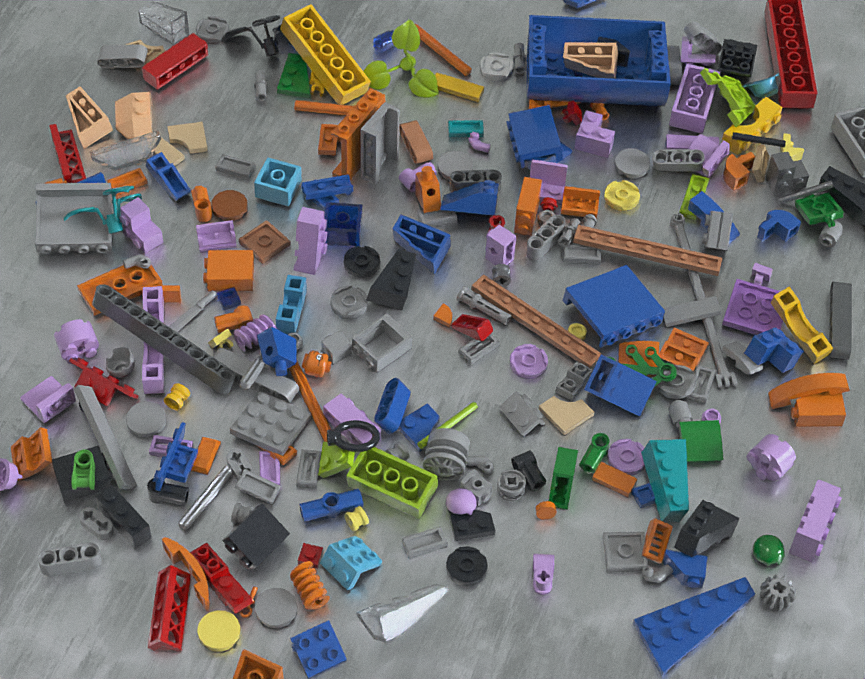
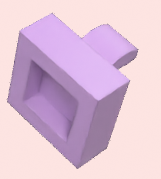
(761, 273)

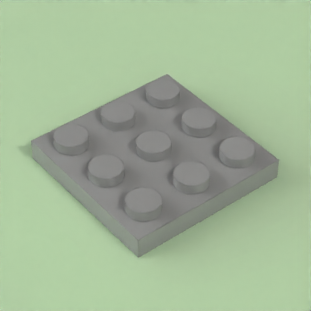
(270, 423)

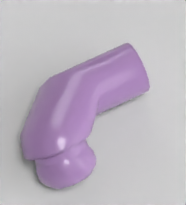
(477, 144)

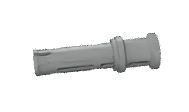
(476, 302)

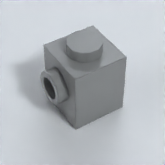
(336, 347)

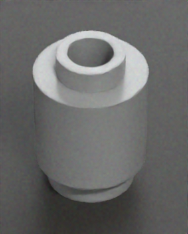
(830, 235)
(679, 412)

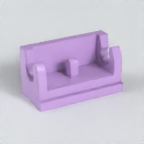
(216, 236)

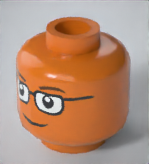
(316, 363)

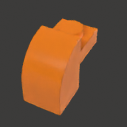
(737, 170)

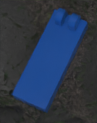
(327, 187)

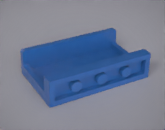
(534, 134)

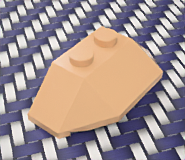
(134, 114)

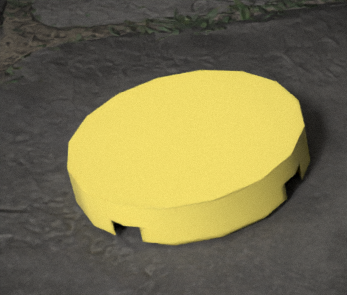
(621, 195)
(218, 630)

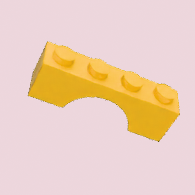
(765, 115)
(791, 312)

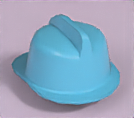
(764, 88)

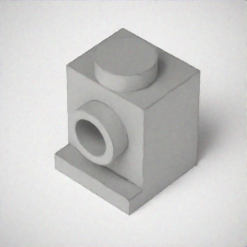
(478, 486)

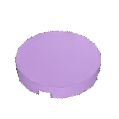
(528, 361)
(626, 456)

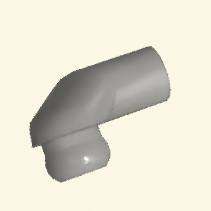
(137, 260)
(481, 462)
(656, 576)

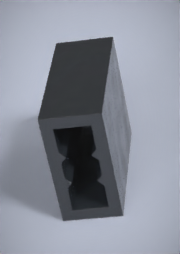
(63, 471)
(255, 537)

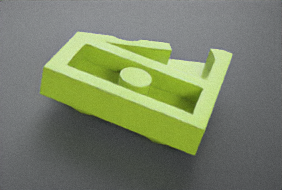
(334, 460)

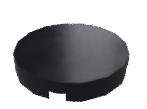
(361, 261)
(466, 566)

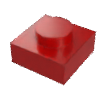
(310, 553)

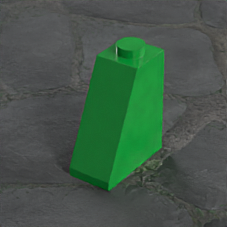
(563, 477)

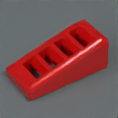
(474, 327)

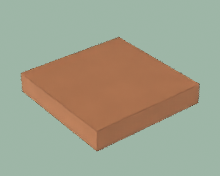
(264, 241)

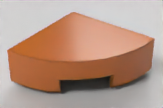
(443, 315)

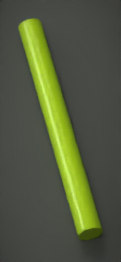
(451, 422)

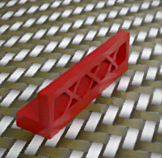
(63, 158)
(163, 607)

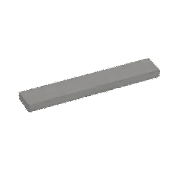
(105, 437)

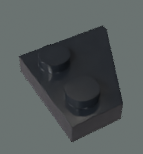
(471, 526)

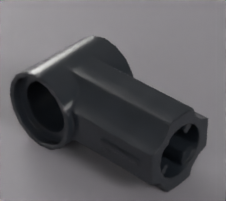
(527, 465)
(168, 493)

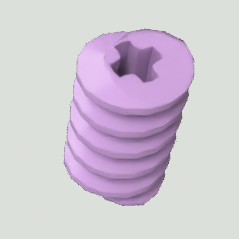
(248, 333)

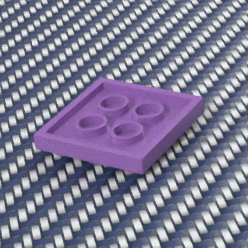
(752, 308)

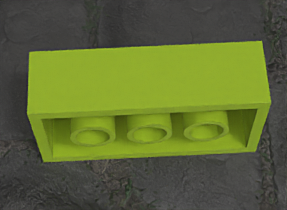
(392, 481)

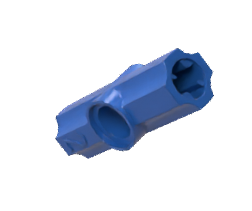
(342, 502)

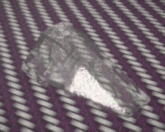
(394, 619)

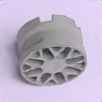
(511, 484)

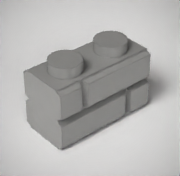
(718, 230)

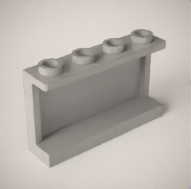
(379, 141)

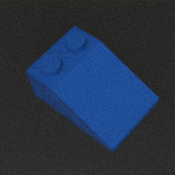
(477, 199)

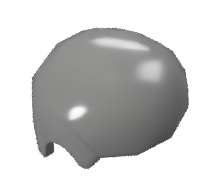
(121, 362)

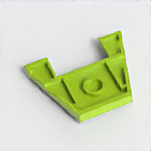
(734, 92)

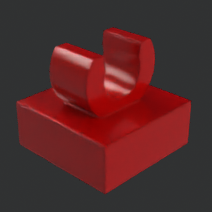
(572, 113)

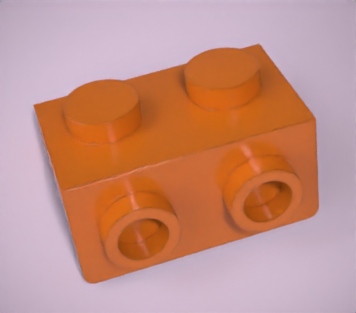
(580, 201)

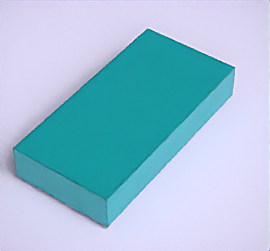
(463, 128)

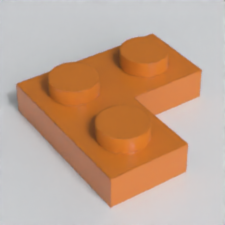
(328, 142)

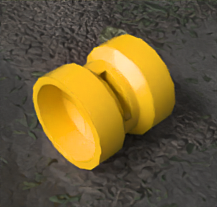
(178, 394)

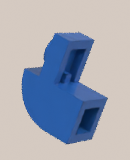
(781, 223)

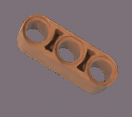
(415, 142)

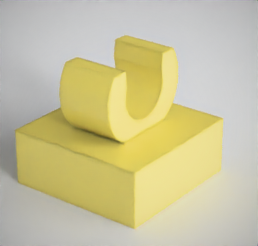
(221, 339)

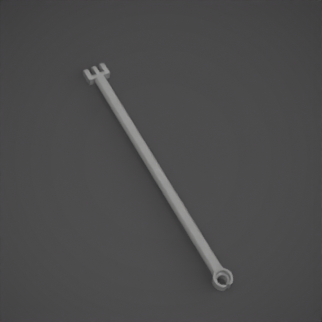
(678, 225)

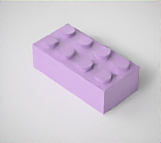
(692, 100)

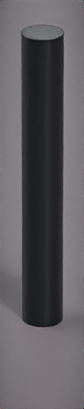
(757, 139)

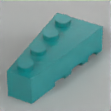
(668, 477)

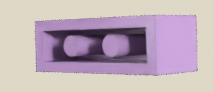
(343, 409)

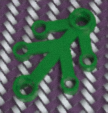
(646, 370)

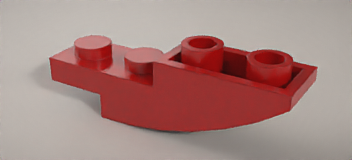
(220, 579)

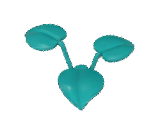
(113, 220)

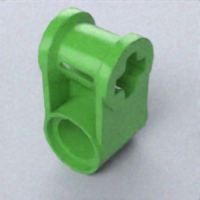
(83, 474)

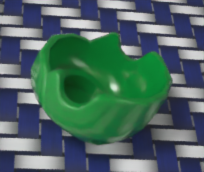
(768, 550)

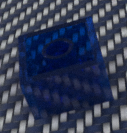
(343, 223)

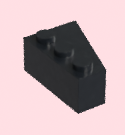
(394, 281)
(705, 527)

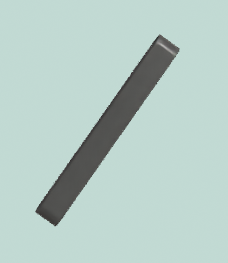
(163, 339)

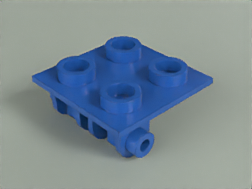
(318, 648)

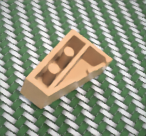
(592, 58)
(88, 117)

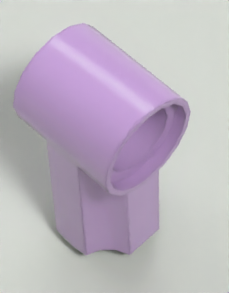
(407, 176)

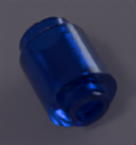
(383, 41)

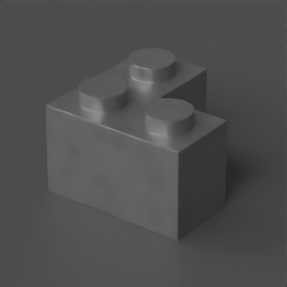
(785, 174)

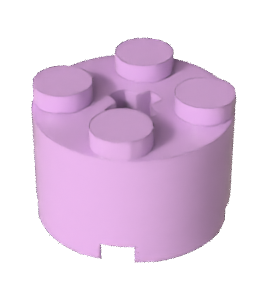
(76, 340)
(771, 458)

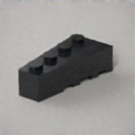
(846, 192)

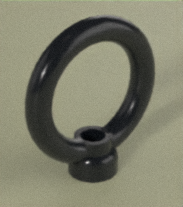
(334, 436)

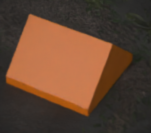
(255, 667)

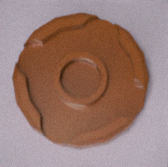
(229, 205)

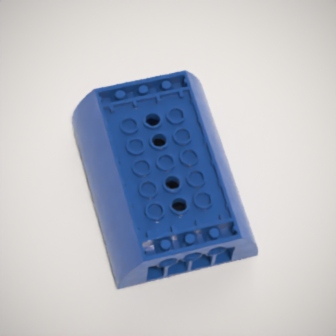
(640, 83)

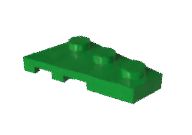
(294, 77)

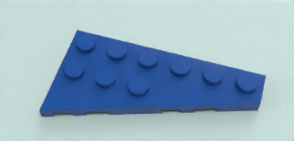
(686, 624)

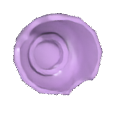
(461, 501)

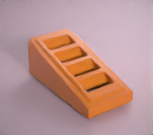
(666, 530)

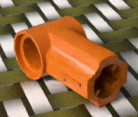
(201, 204)
(233, 320)

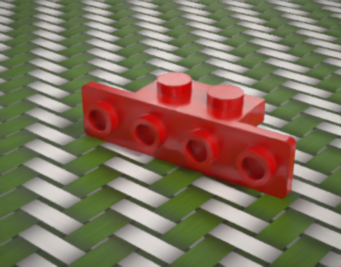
(103, 386)

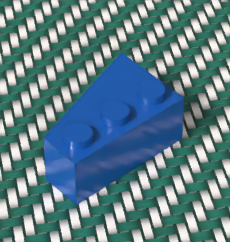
(423, 240)

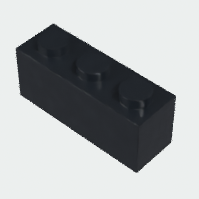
(123, 517)

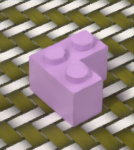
(592, 137)
(139, 227)

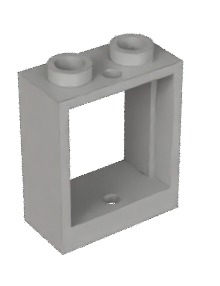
(393, 330)

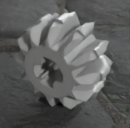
(777, 592)

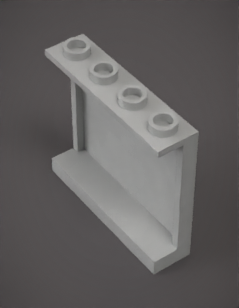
(79, 232)

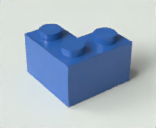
(774, 347)

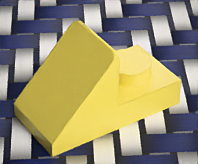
(795, 153)

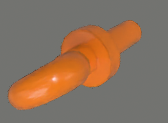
(252, 594)

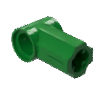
(594, 453)

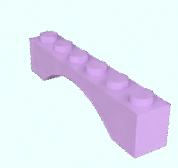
(153, 360)

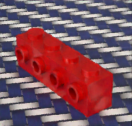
(175, 61)

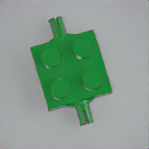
(819, 209)

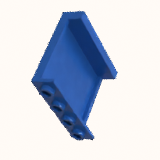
(615, 305)

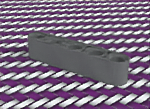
(840, 320)

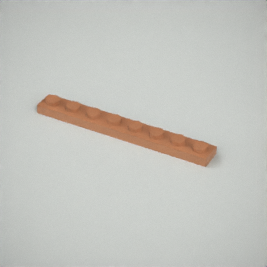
(648, 250)
(536, 321)

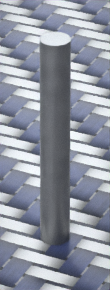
(799, 194)

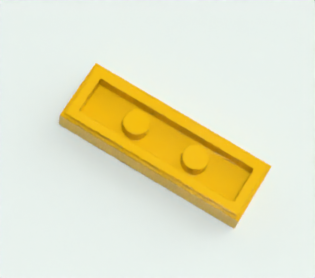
(459, 87)

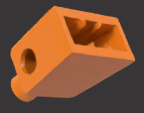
(426, 183)

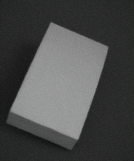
(743, 362)
(574, 380)

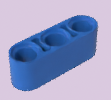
(392, 405)

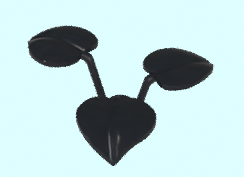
(270, 44)

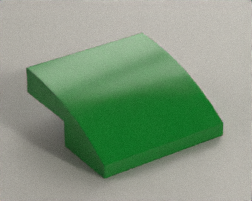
(702, 440)

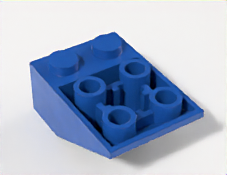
(620, 385)

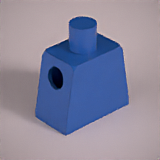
(277, 350)

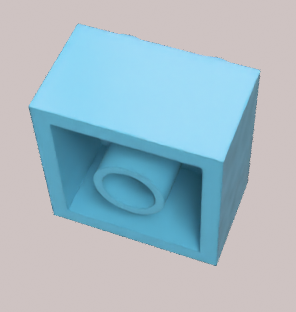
(278, 181)

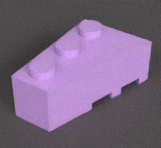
(311, 240)

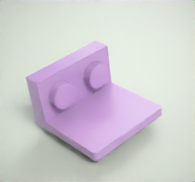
(690, 58)
(713, 154)
(552, 176)
(49, 398)

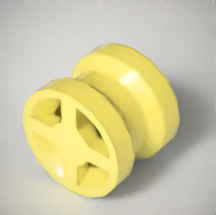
(356, 518)

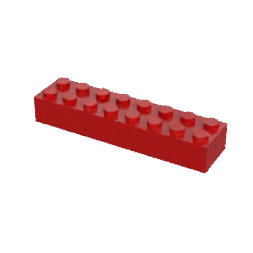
(790, 53)

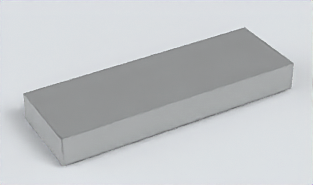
(691, 311)

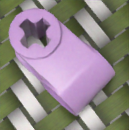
(543, 573)

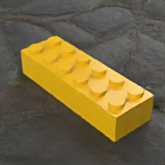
(325, 55)

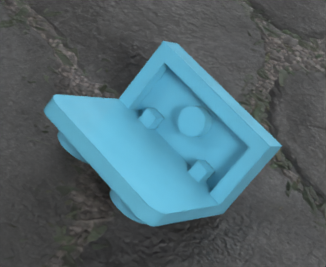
(348, 559)

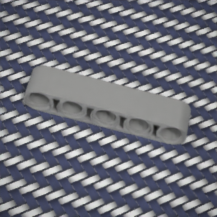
(266, 381)

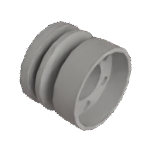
(446, 453)

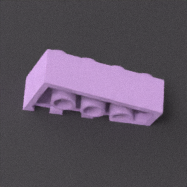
(814, 521)

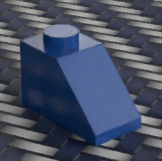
(687, 569)

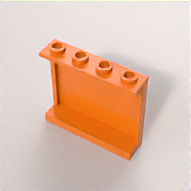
(350, 132)

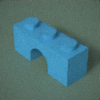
(290, 312)

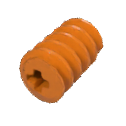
(308, 586)

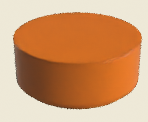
(545, 510)

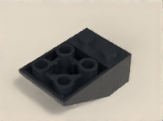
(737, 57)

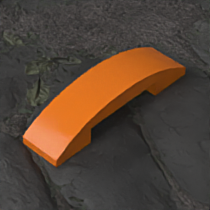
(806, 386)
(178, 553)

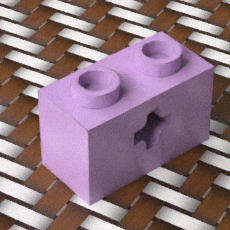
(500, 246)

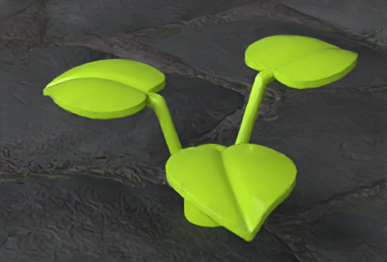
(424, 81)

